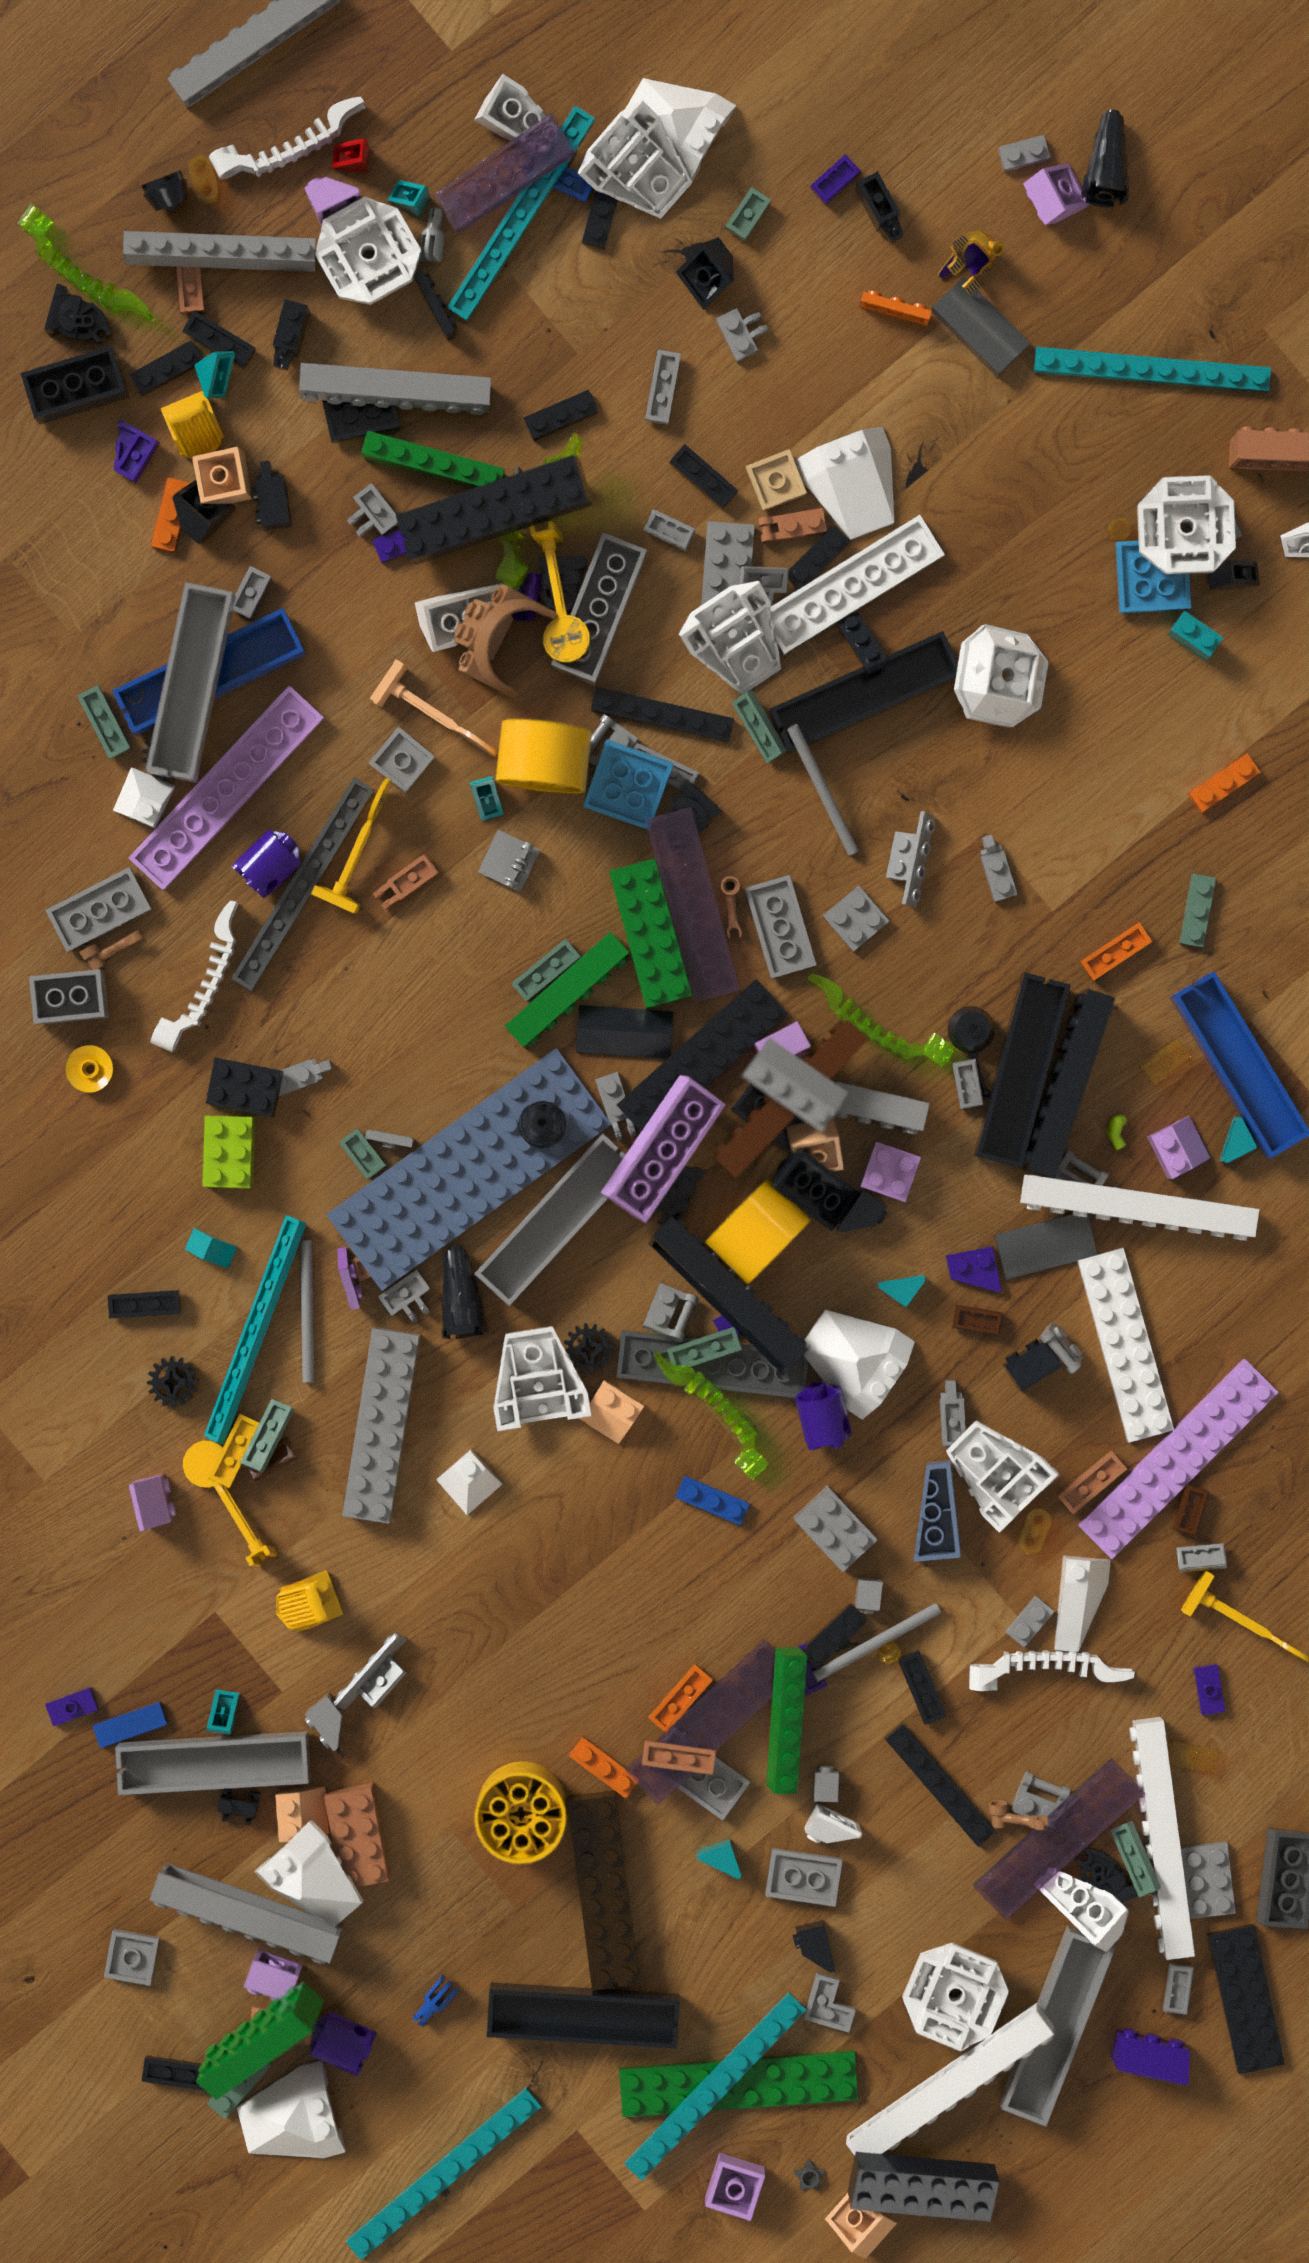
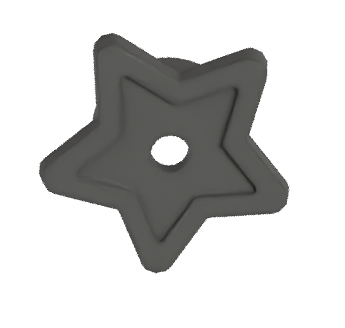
(812, 2182)

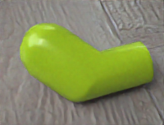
(1114, 1131)

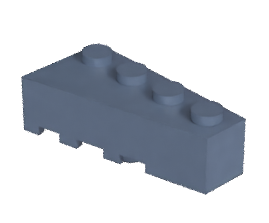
(938, 1520)

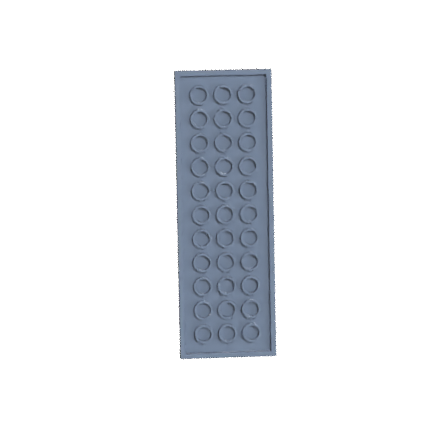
(463, 1172)

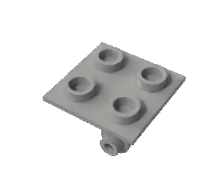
(509, 860)

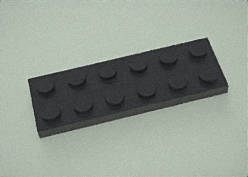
(1245, 1999)

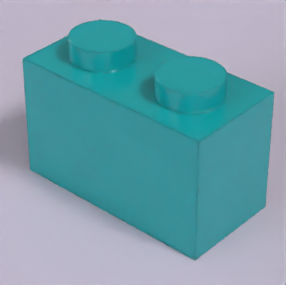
(1195, 636)

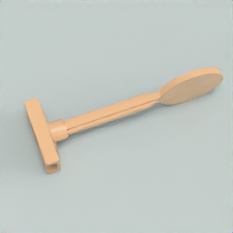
(391, 685)

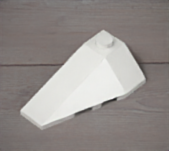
(442, 614)
(1079, 1597)
(1088, 1908)

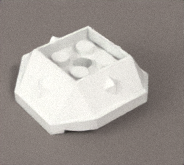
(362, 228)
(1190, 501)
(980, 680)
(961, 2019)

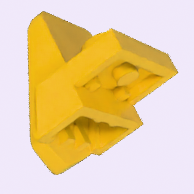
(193, 425)
(308, 1602)

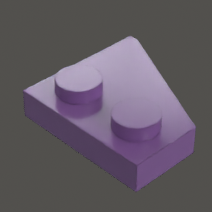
(348, 1275)

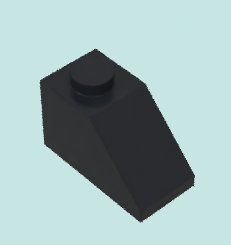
(1234, 575)
(863, 1213)
(814, 1944)

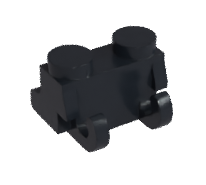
(238, 1807)

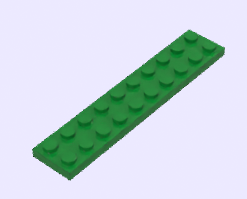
(766, 2084)

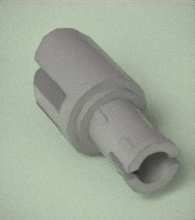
(432, 237)

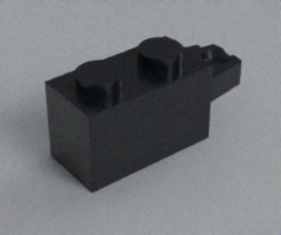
(880, 206)
(290, 333)
(272, 499)

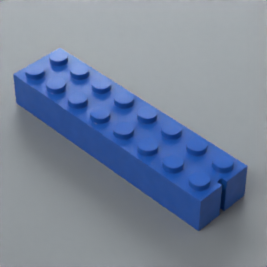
(247, 656)
(1240, 1065)

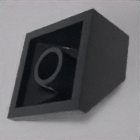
(708, 271)
(199, 519)

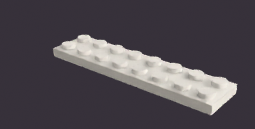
(854, 584)
(1125, 1345)

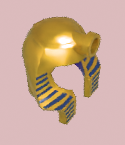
(975, 251)

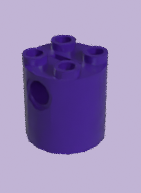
(268, 861)
(823, 1415)
(341, 2042)

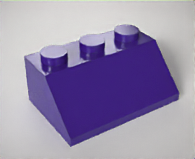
(1151, 2056)

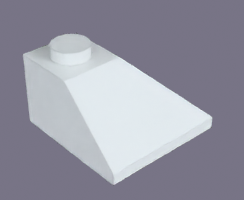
(144, 798)
(469, 1481)
(830, 1826)

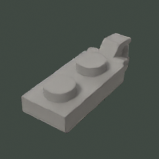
(997, 870)
(303, 1075)
(951, 1414)

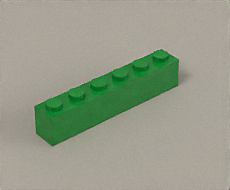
(429, 461)
(567, 989)
(786, 1720)

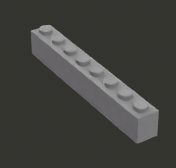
(244, 47)
(219, 251)
(394, 387)

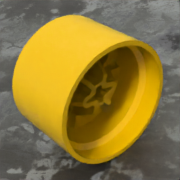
(543, 756)
(757, 1231)
(521, 1775)

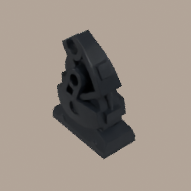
(73, 316)
(569, 576)
(702, 806)
(679, 1194)
(1105, 1874)

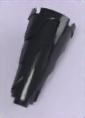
(1107, 168)
(542, 1136)
(461, 1303)

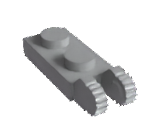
(611, 1094)

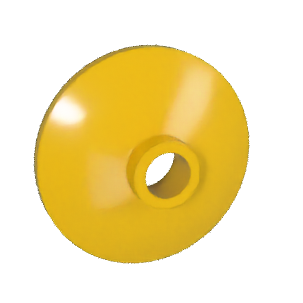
(77, 1068)

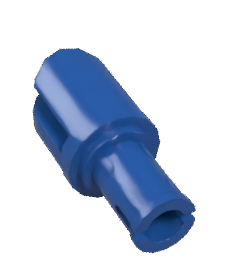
(434, 2002)

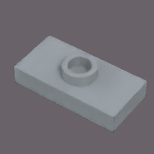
(669, 530)
(967, 1084)
(390, 1140)
(1201, 1557)
(1178, 1988)

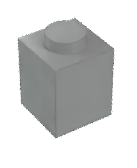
(868, 1594)
(826, 1784)

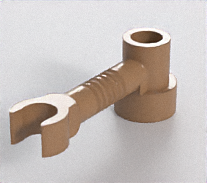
(731, 903)
(96, 957)
(1001, 1816)

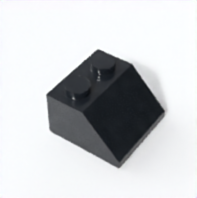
(1031, 1364)

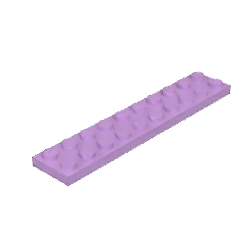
(226, 788)
(1178, 1458)

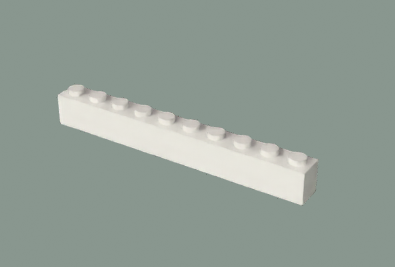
(1139, 1205)
(1163, 1837)
(952, 2083)

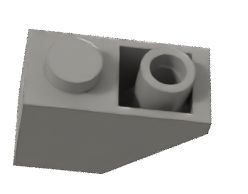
(327, 1721)

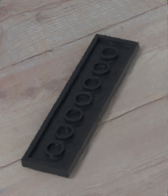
(707, 1051)

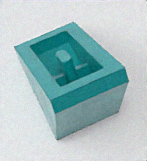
(410, 197)
(215, 373)
(486, 798)
(1237, 1142)
(210, 1248)
(902, 1289)
(223, 1712)
(721, 1857)

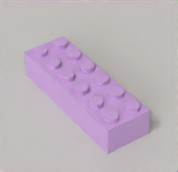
(663, 1148)

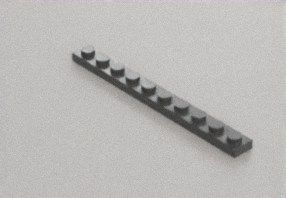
(302, 884)

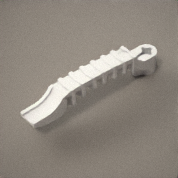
(229, 162)
(167, 1032)
(985, 1676)

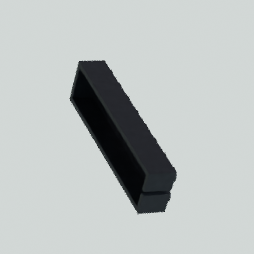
(494, 509)
(864, 696)
(1022, 1070)
(1068, 1083)
(728, 1295)
(583, 2015)

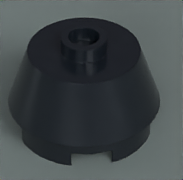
(166, 192)
(971, 1029)

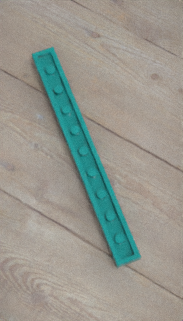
(515, 224)
(1152, 369)
(255, 1329)
(715, 2086)
(443, 2173)

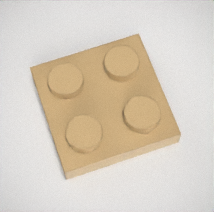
(776, 480)

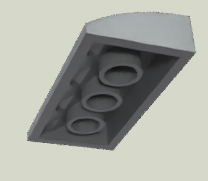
(980, 327)
(1045, 1245)
(1285, 1880)

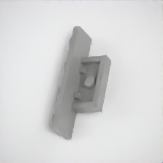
(909, 858)
(377, 1677)

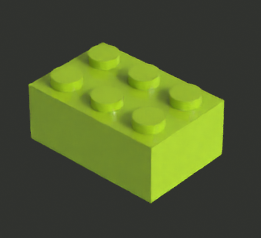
(229, 1151)

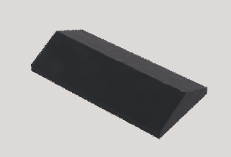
(624, 1031)
(814, 1188)

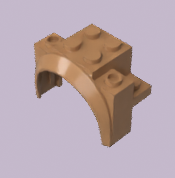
(485, 630)

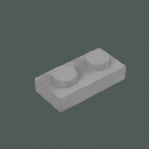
(1023, 153)
(251, 592)
(1029, 1621)

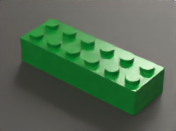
(650, 933)
(259, 2040)

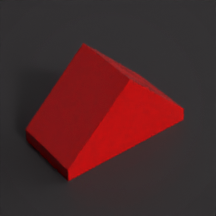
(352, 156)

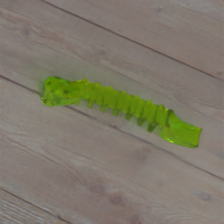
(36, 224)
(512, 570)
(935, 1049)
(750, 1460)

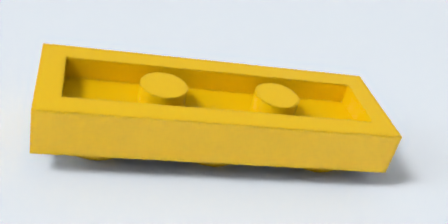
(233, 1451)

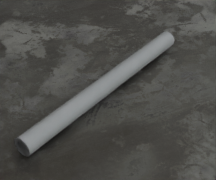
(822, 789)
(307, 1311)
(876, 1642)

